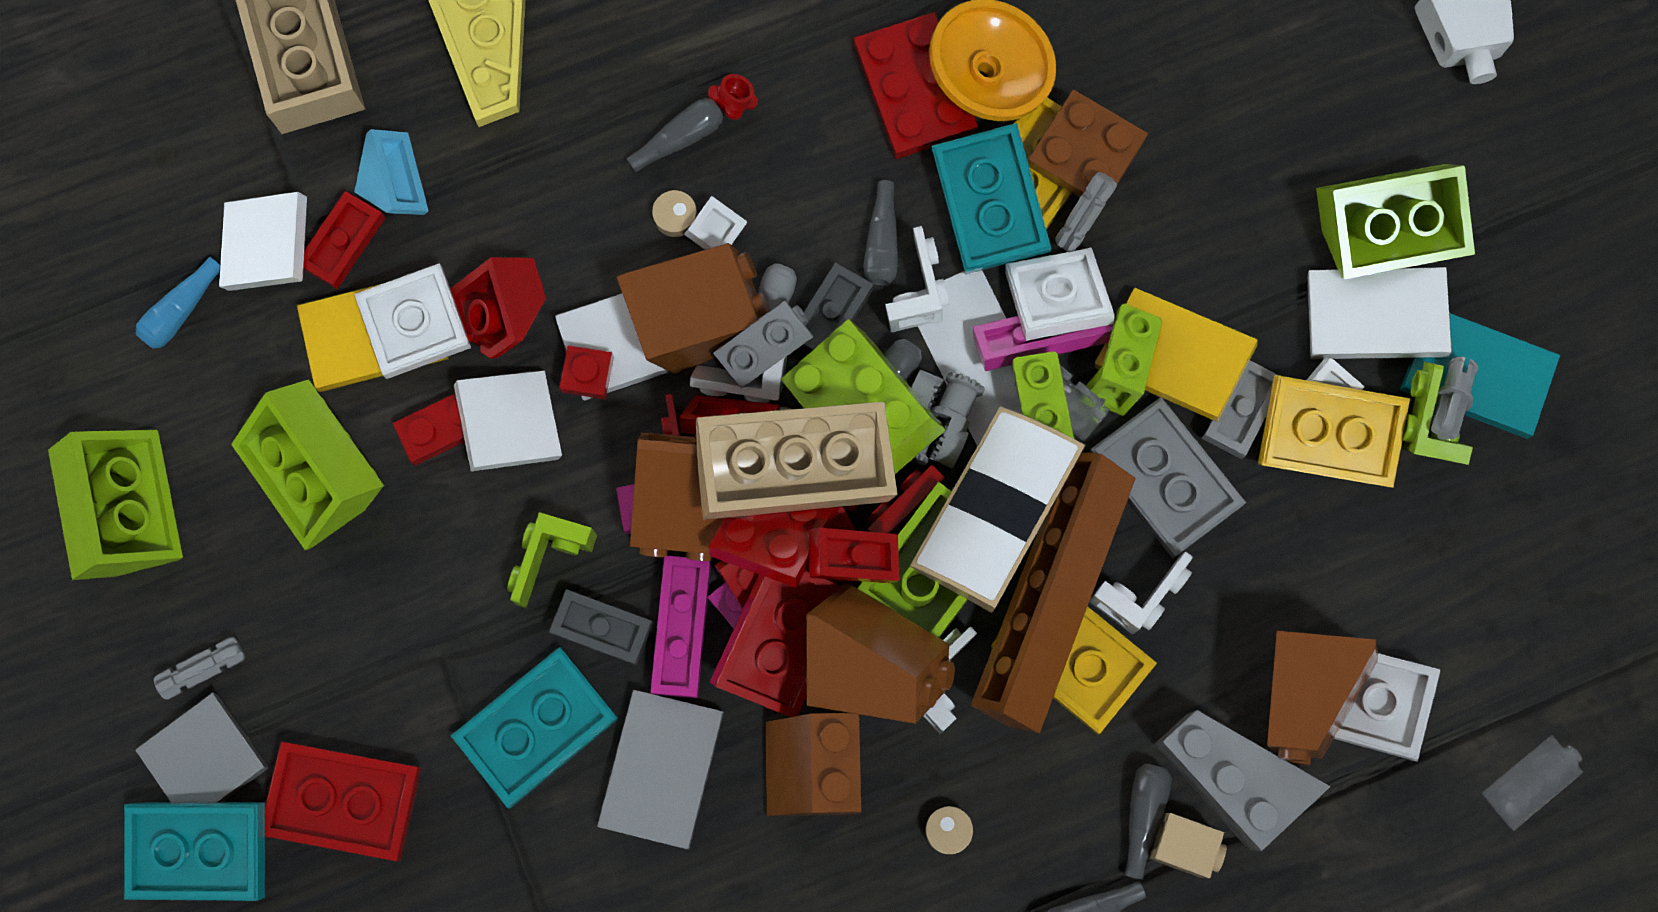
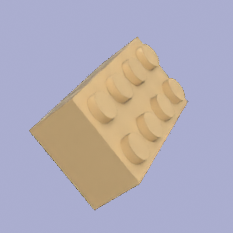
(300, 61)

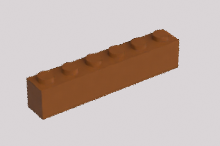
(1053, 594)

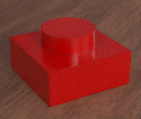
(586, 372)

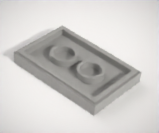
(1176, 482)
(660, 769)

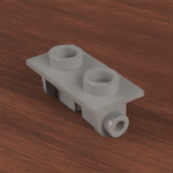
(764, 343)

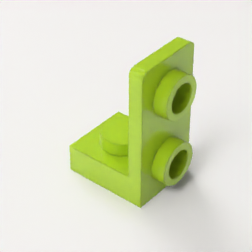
(1127, 359)
(1042, 390)
(1417, 426)
(566, 537)

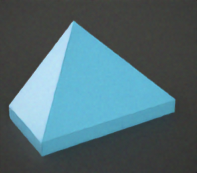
(390, 174)

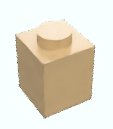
(1188, 846)

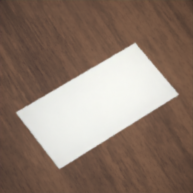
(955, 350)

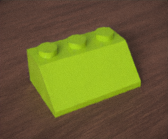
(1397, 220)
(306, 462)
(114, 502)

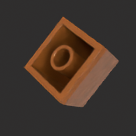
(692, 305)
(669, 499)
(873, 659)
(1314, 690)
(813, 765)

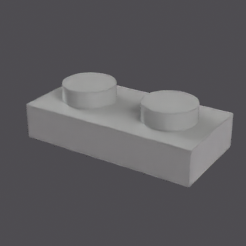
(1243, 412)

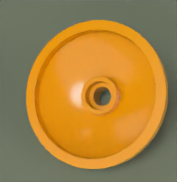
(1004, 46)

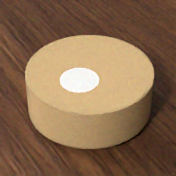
(674, 213)
(949, 830)

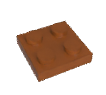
(1085, 142)

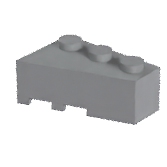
(1239, 779)

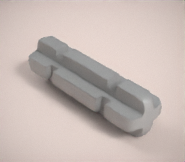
(1085, 212)
(199, 668)

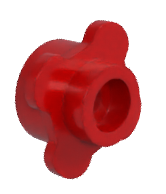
(733, 95)

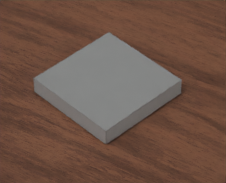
(202, 755)

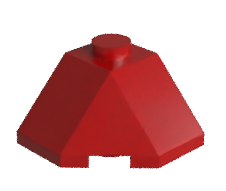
(499, 303)

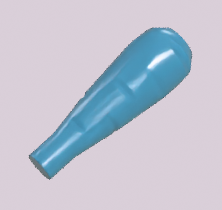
(170, 312)

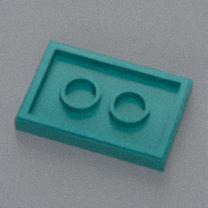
(991, 198)
(1509, 380)
(534, 727)
(194, 851)

